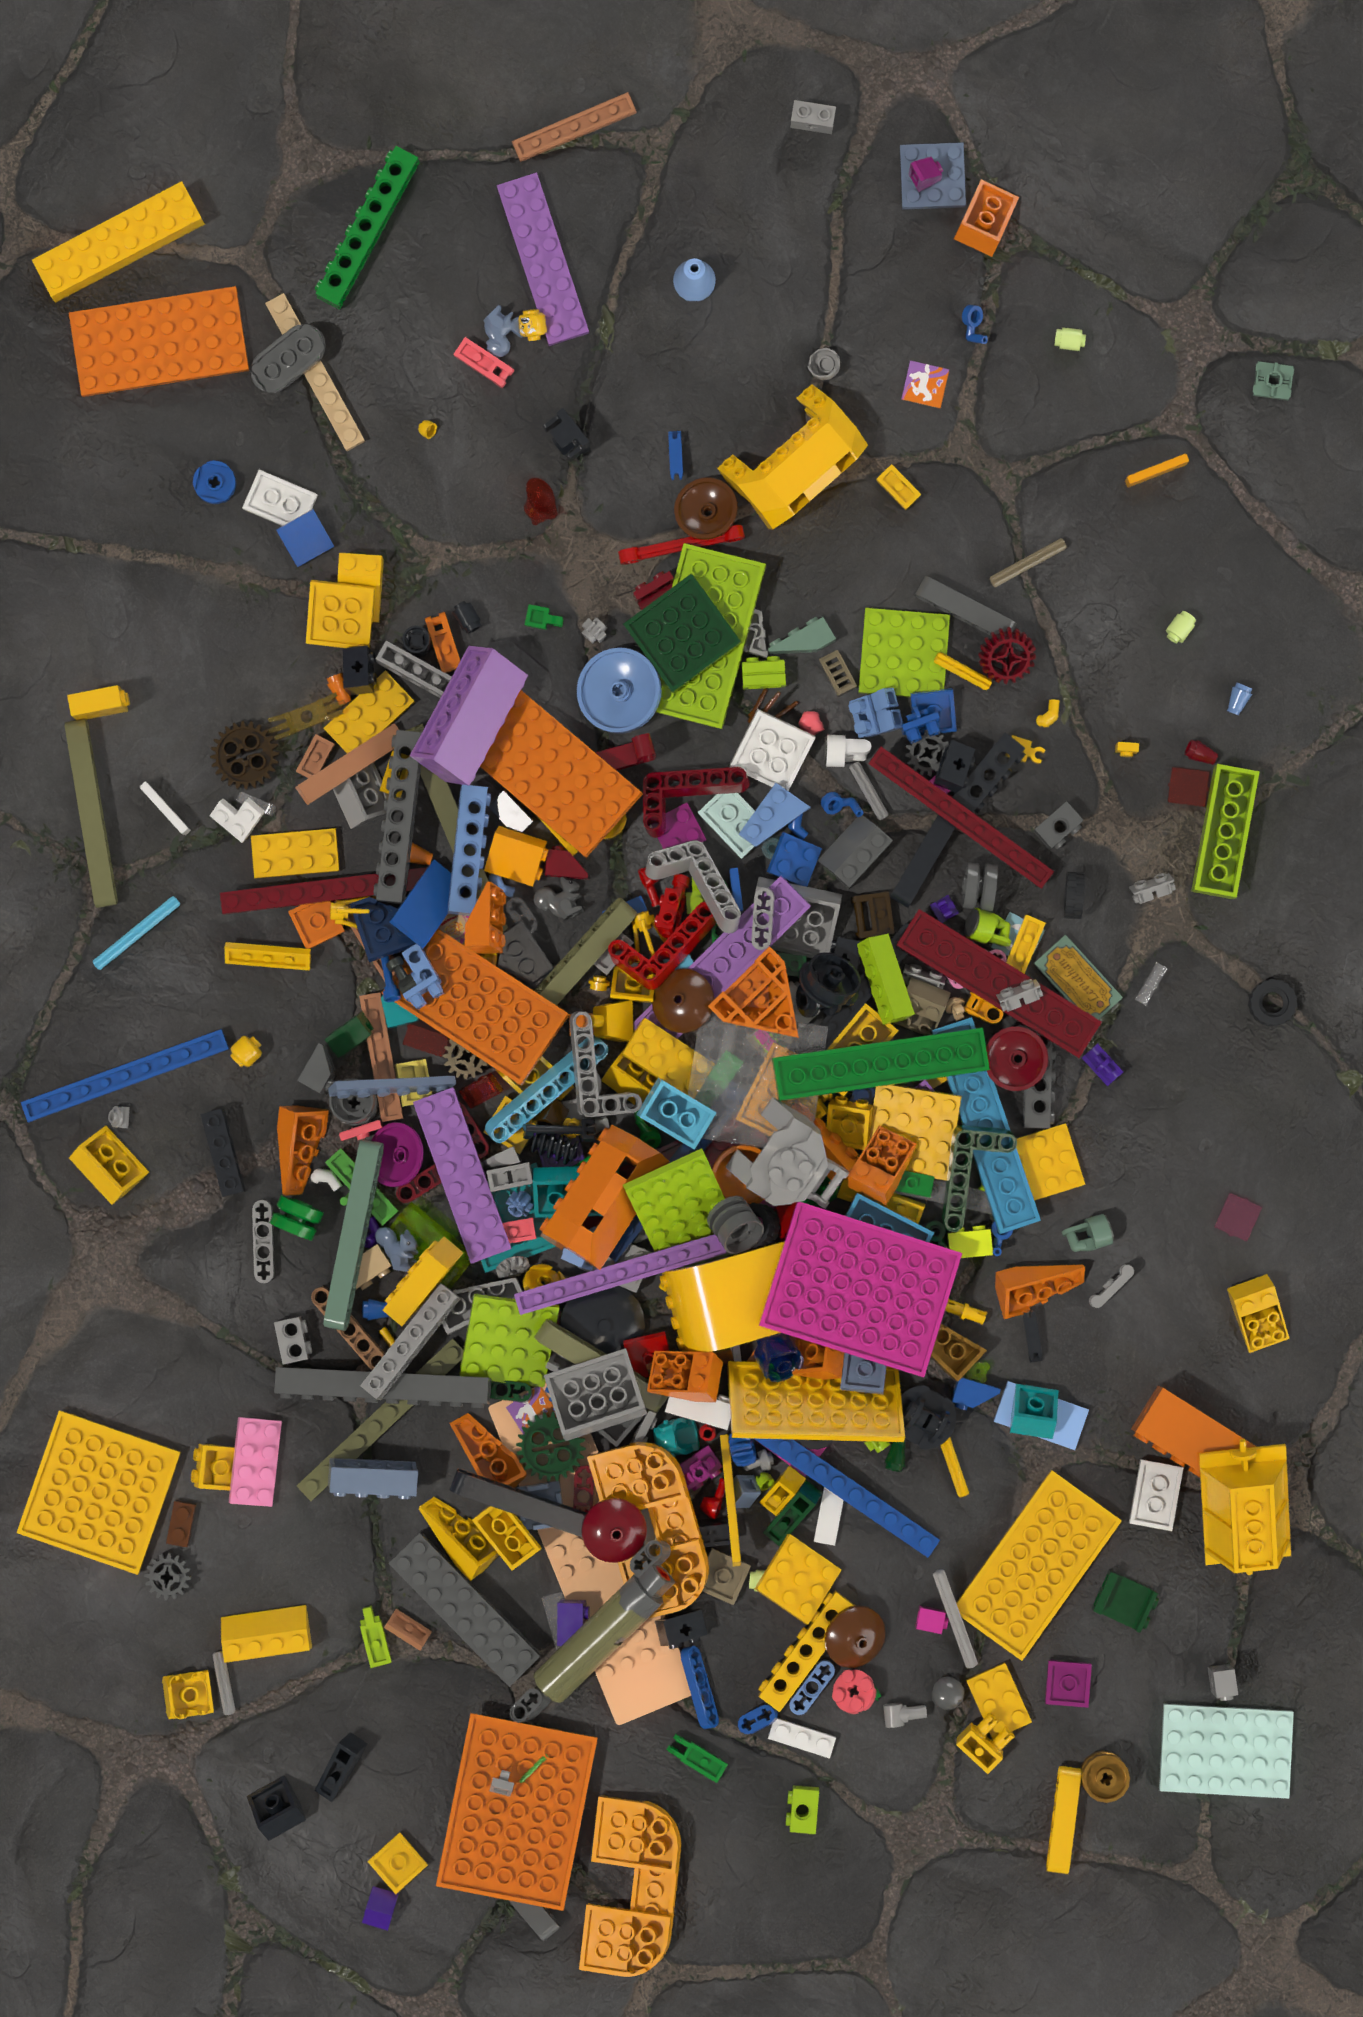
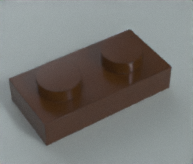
(181, 1523)

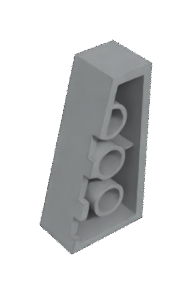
(460, 1314)

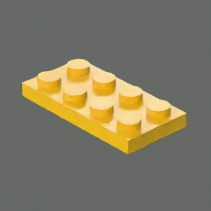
(369, 713)
(295, 853)
(660, 1055)

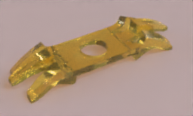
(294, 719)

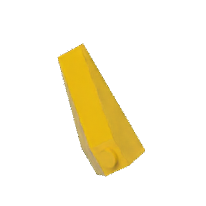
(459, 1538)

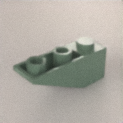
(807, 640)

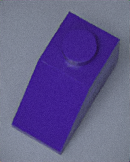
(570, 1617)

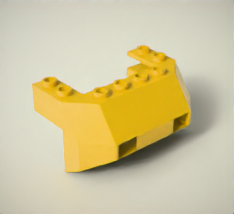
(801, 464)

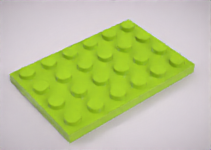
(676, 1200)

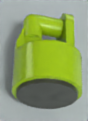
(981, 927)

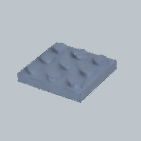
(943, 194)

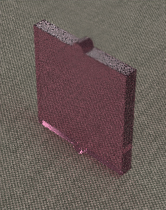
(1238, 1217)

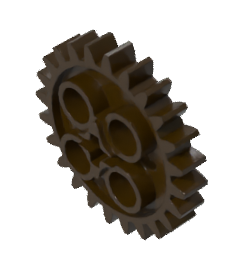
(250, 774)

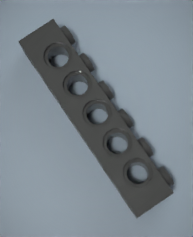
(1031, 1118)

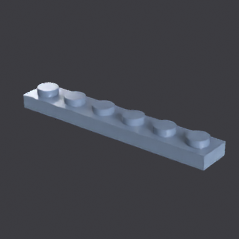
(385, 1087)

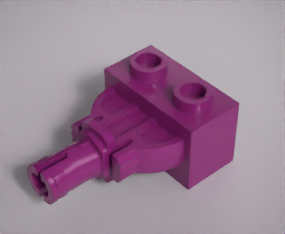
(700, 1467)

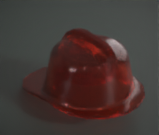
(540, 501)

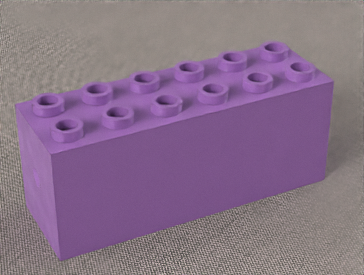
(469, 715)

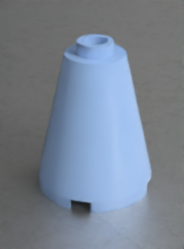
(694, 280)

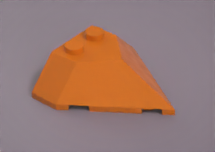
(759, 998)

